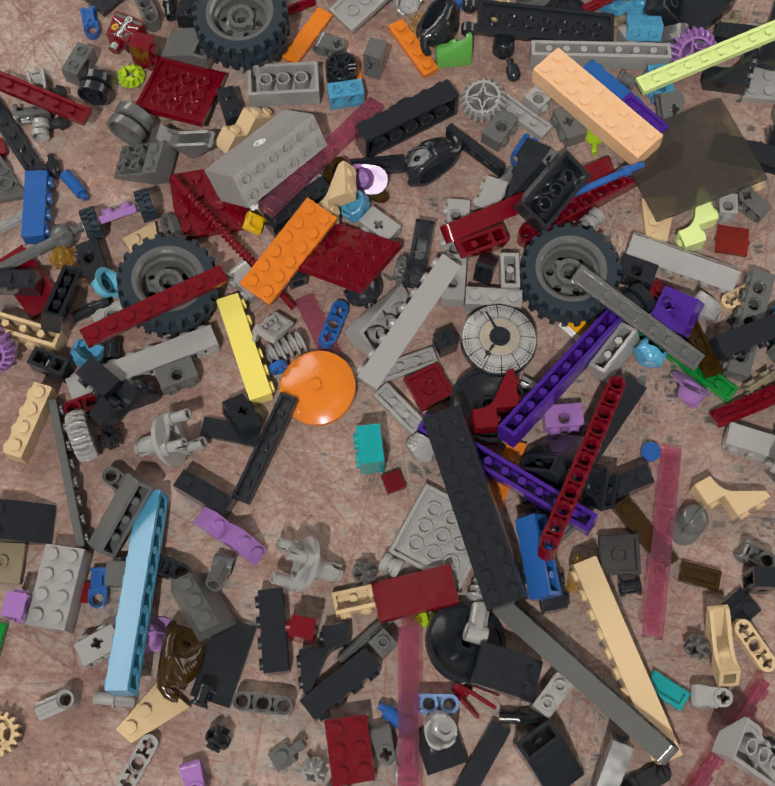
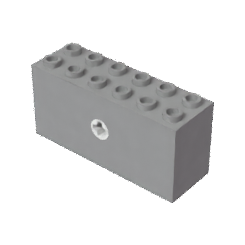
(266, 158)

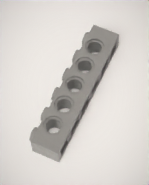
(455, 296)

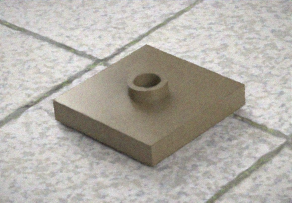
(12, 562)

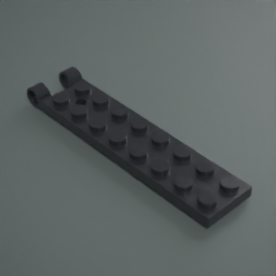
(537, 22)

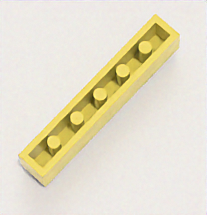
(245, 350)

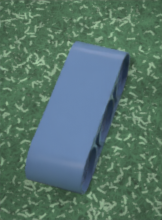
(438, 700)

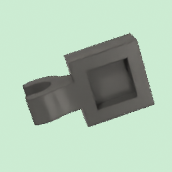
(284, 755)

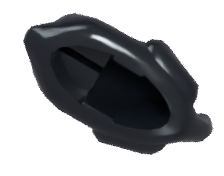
(438, 24)
(431, 160)

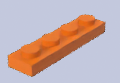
(411, 47)

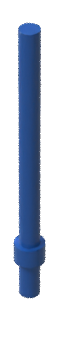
(625, 171)

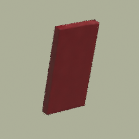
(32, 304)
(415, 593)

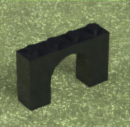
(735, 78)

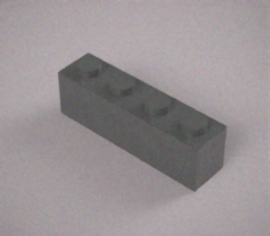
(120, 515)

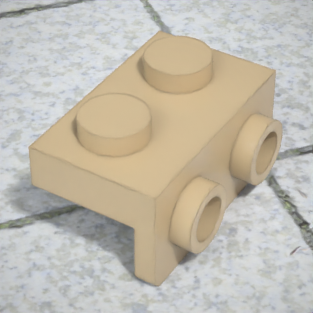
(354, 601)

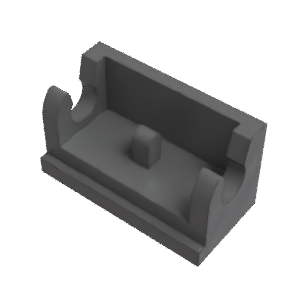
(25, 115)

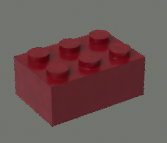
(349, 750)

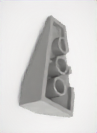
(375, 321)

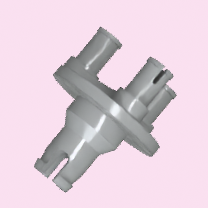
(169, 439)
(306, 565)

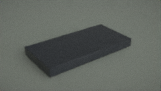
(225, 662)

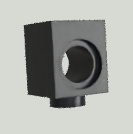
(445, 342)

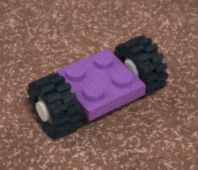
(91, 222)

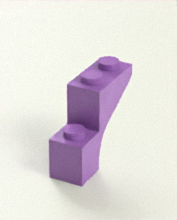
(230, 535)

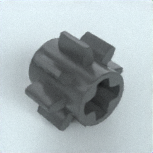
(364, 572)
(696, 646)

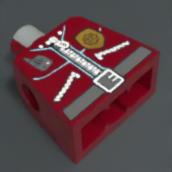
(121, 31)

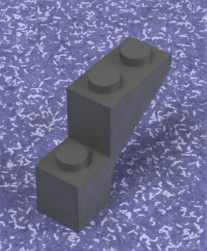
(187, 142)

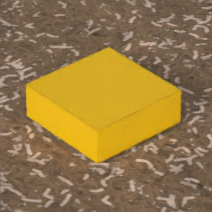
(253, 223)

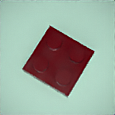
(428, 387)

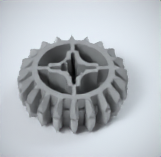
(470, 98)
(81, 435)

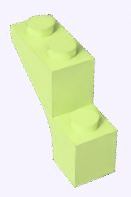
(693, 236)

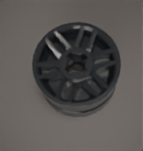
(341, 67)
(95, 87)
(640, 296)

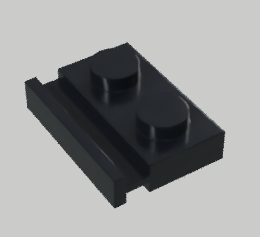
(741, 606)

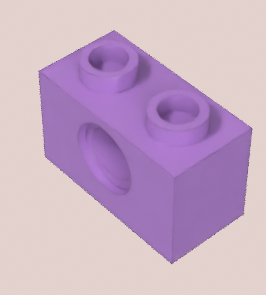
(572, 412)

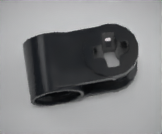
(169, 568)

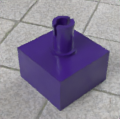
(677, 311)

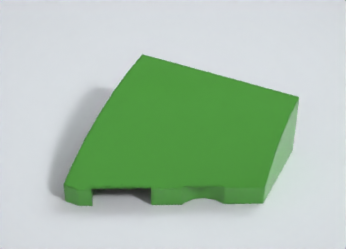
(454, 53)

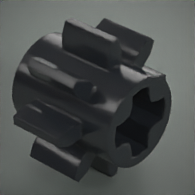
(110, 438)
(218, 738)

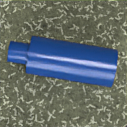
(74, 185)
(390, 714)

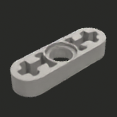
(140, 746)

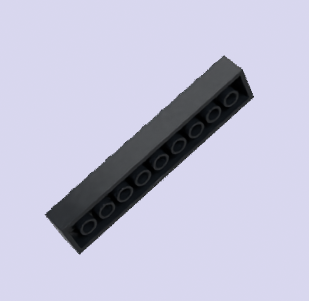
(475, 508)

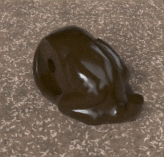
(178, 660)

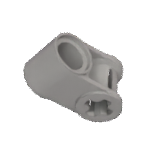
(38, 78)
(706, 697)

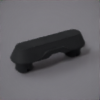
(59, 122)
(653, 776)

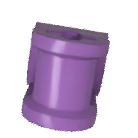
(193, 773)

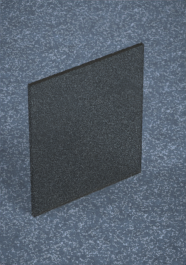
(697, 162)

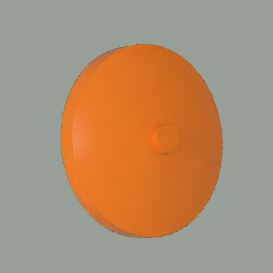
(322, 385)

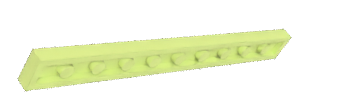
(706, 58)

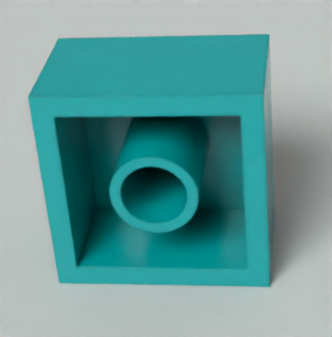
(370, 449)

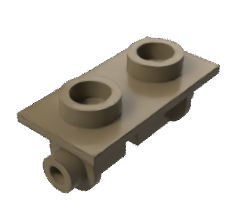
(765, 378)

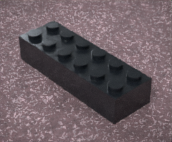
(406, 119)

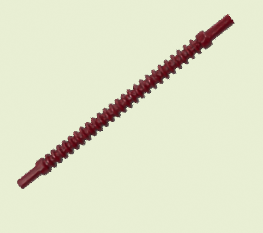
(186, 193)

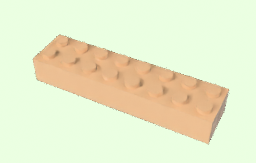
(596, 107)

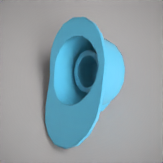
(105, 283)

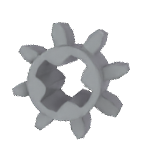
(314, 770)

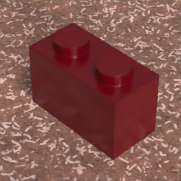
(144, 50)
(302, 629)

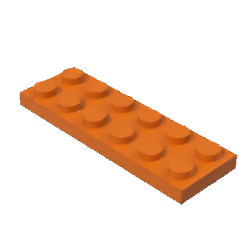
(288, 251)

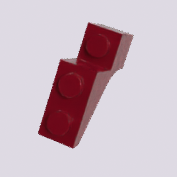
(488, 418)

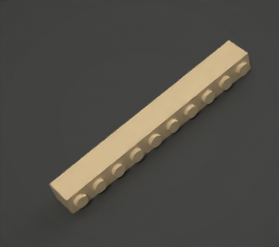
(619, 645)

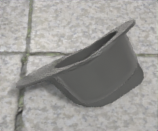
(689, 523)

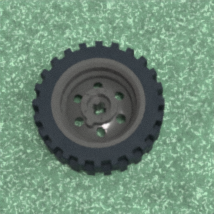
(246, 35)
(543, 256)
(152, 260)

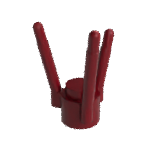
(465, 690)

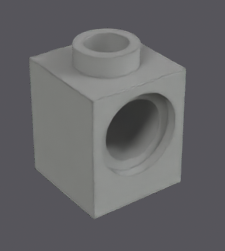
(537, 95)
(729, 202)

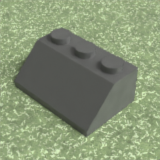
(201, 607)

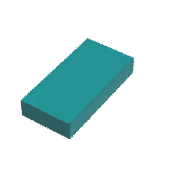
(669, 691)

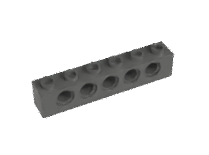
(763, 283)

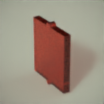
(731, 240)

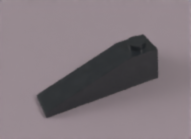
(531, 161)

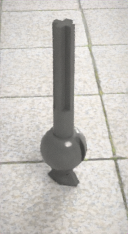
(60, 236)

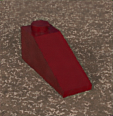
(482, 242)

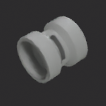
(40, 132)
(592, 219)
(391, 565)

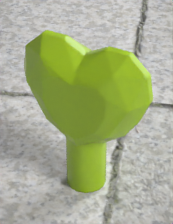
(594, 141)

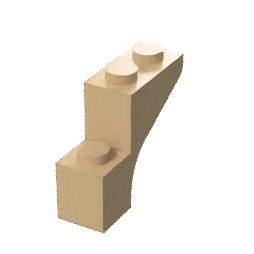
(247, 123)
(341, 190)
(735, 503)
(719, 633)

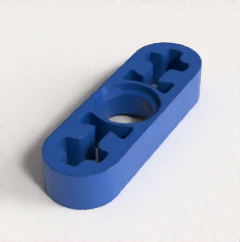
(333, 331)

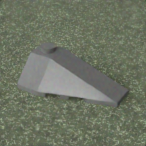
(747, 750)

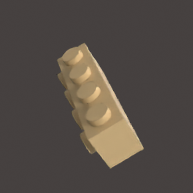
(31, 335)
(30, 423)

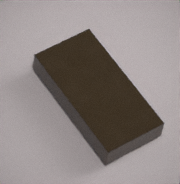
(699, 576)

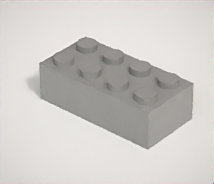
(283, 84)
(58, 588)

